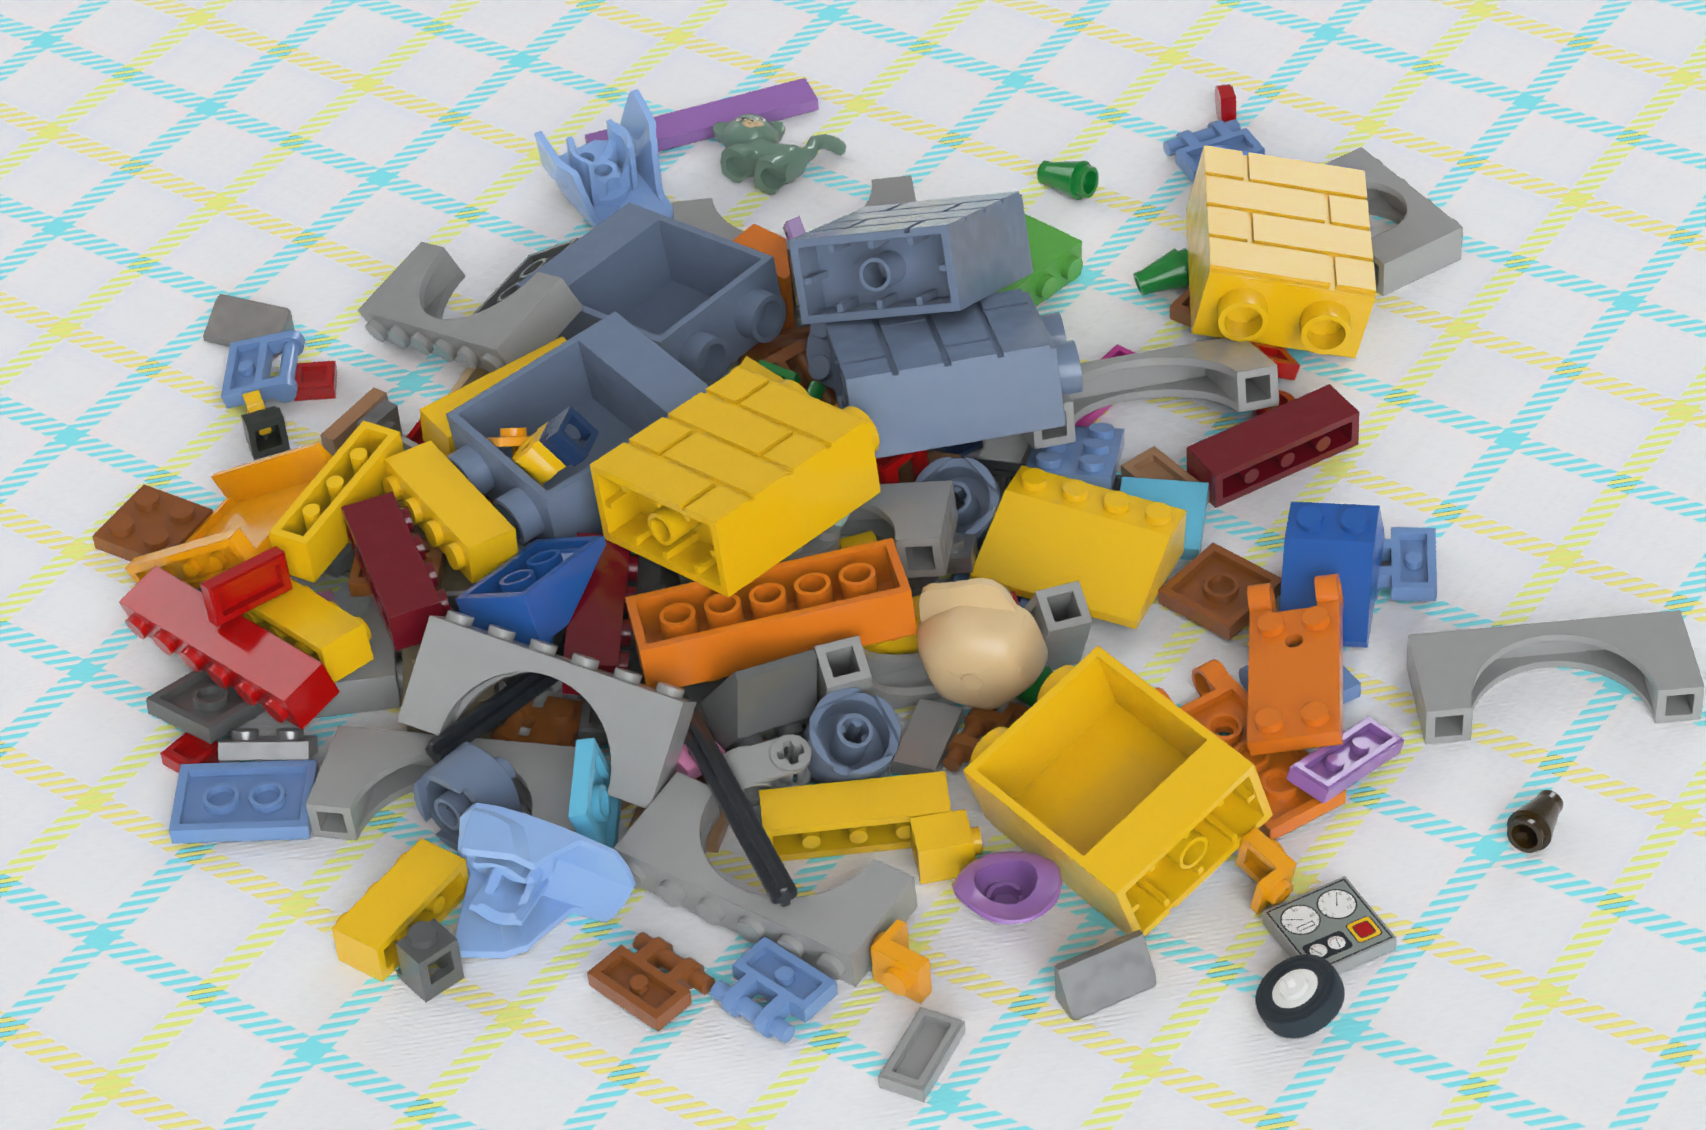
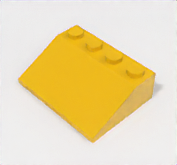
(1073, 531)

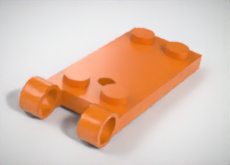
(1297, 689)
(1224, 709)

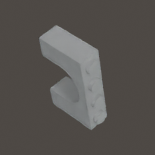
(1423, 235)

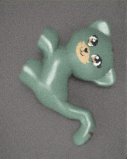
(755, 151)

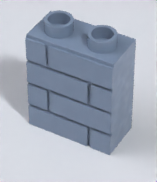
(911, 258)
(676, 285)
(956, 373)
(606, 375)

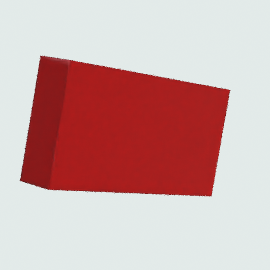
(246, 586)

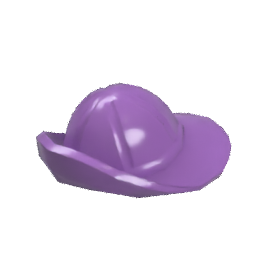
(1009, 886)

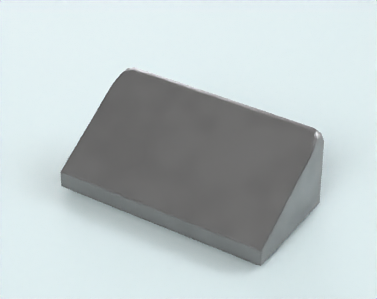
(243, 319)
(1104, 976)

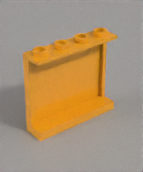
(240, 525)

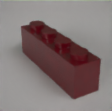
(1274, 444)
(394, 567)
(599, 619)

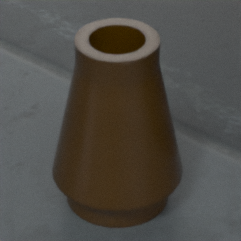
(1534, 823)

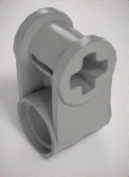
(767, 767)

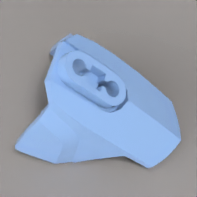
(612, 171)
(530, 879)

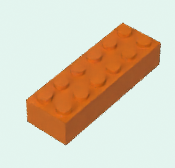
(701, 636)

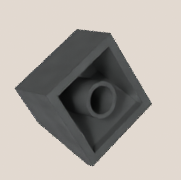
(763, 701)

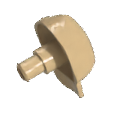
(978, 643)

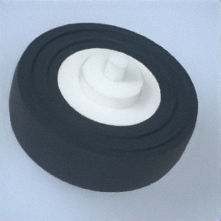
(1300, 996)

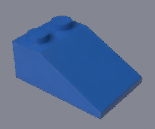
(1334, 541)
(535, 588)

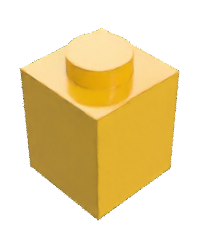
(943, 845)

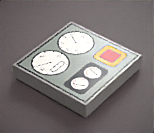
(1330, 924)

